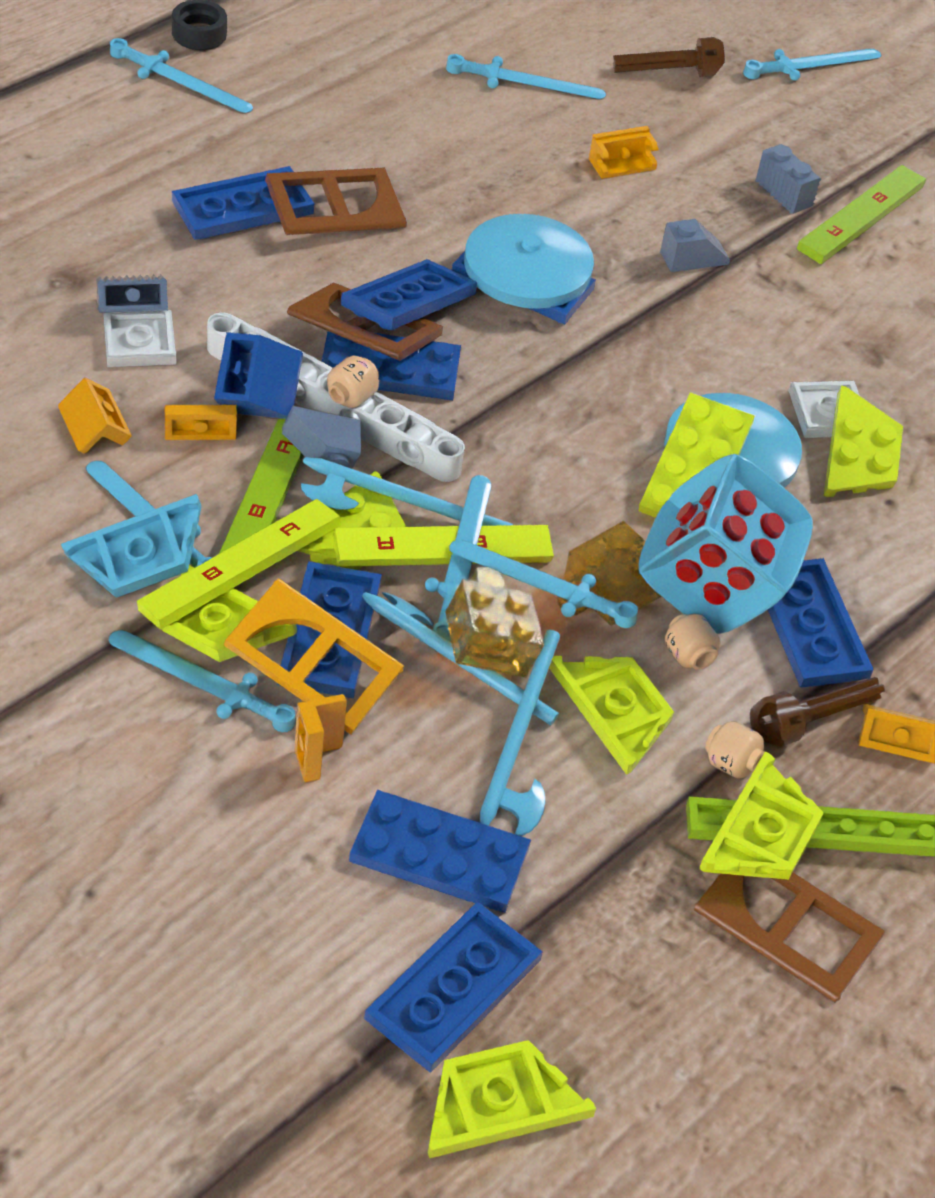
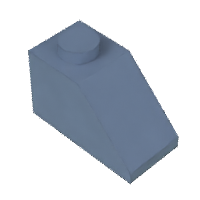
(691, 246)
(324, 435)

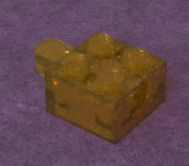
(615, 564)
(493, 625)

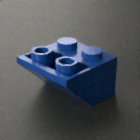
(258, 375)

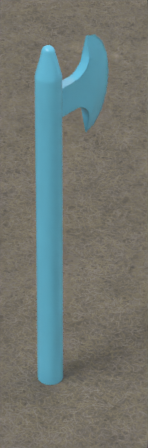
(332, 496)
(406, 616)
(526, 806)

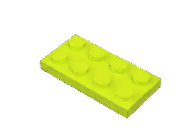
(699, 438)

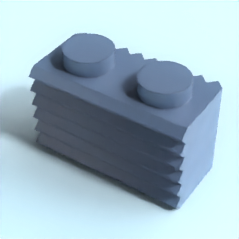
(787, 178)
(132, 294)

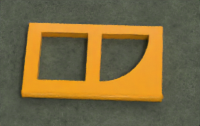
(287, 606)

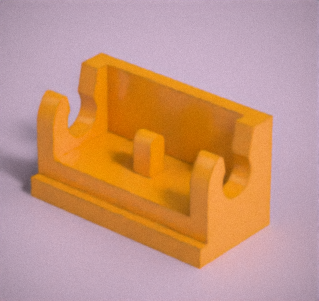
(623, 152)

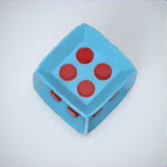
(727, 544)

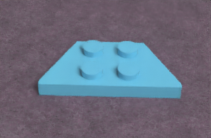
(139, 548)

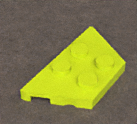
(862, 447)
(372, 511)
(214, 622)
(616, 703)
(764, 828)
(501, 1097)

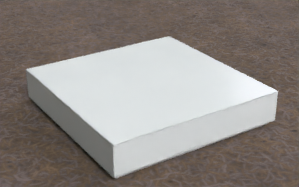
(139, 338)
(816, 405)

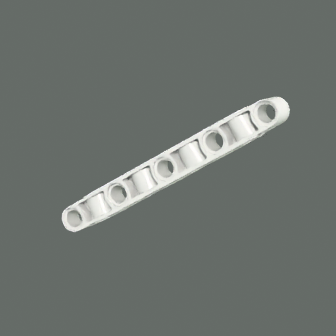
(382, 420)

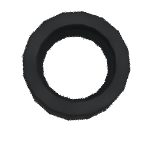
(199, 12)

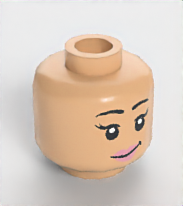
(353, 380)
(692, 641)
(734, 749)

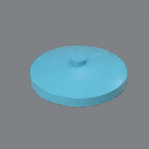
(528, 261)
(771, 441)

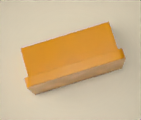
(93, 413)
(200, 422)
(318, 730)
(898, 733)

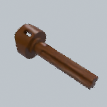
(707, 58)
(791, 716)

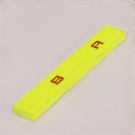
(431, 544)
(238, 564)

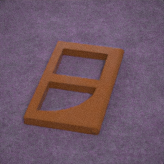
(383, 214)
(315, 311)
(726, 908)

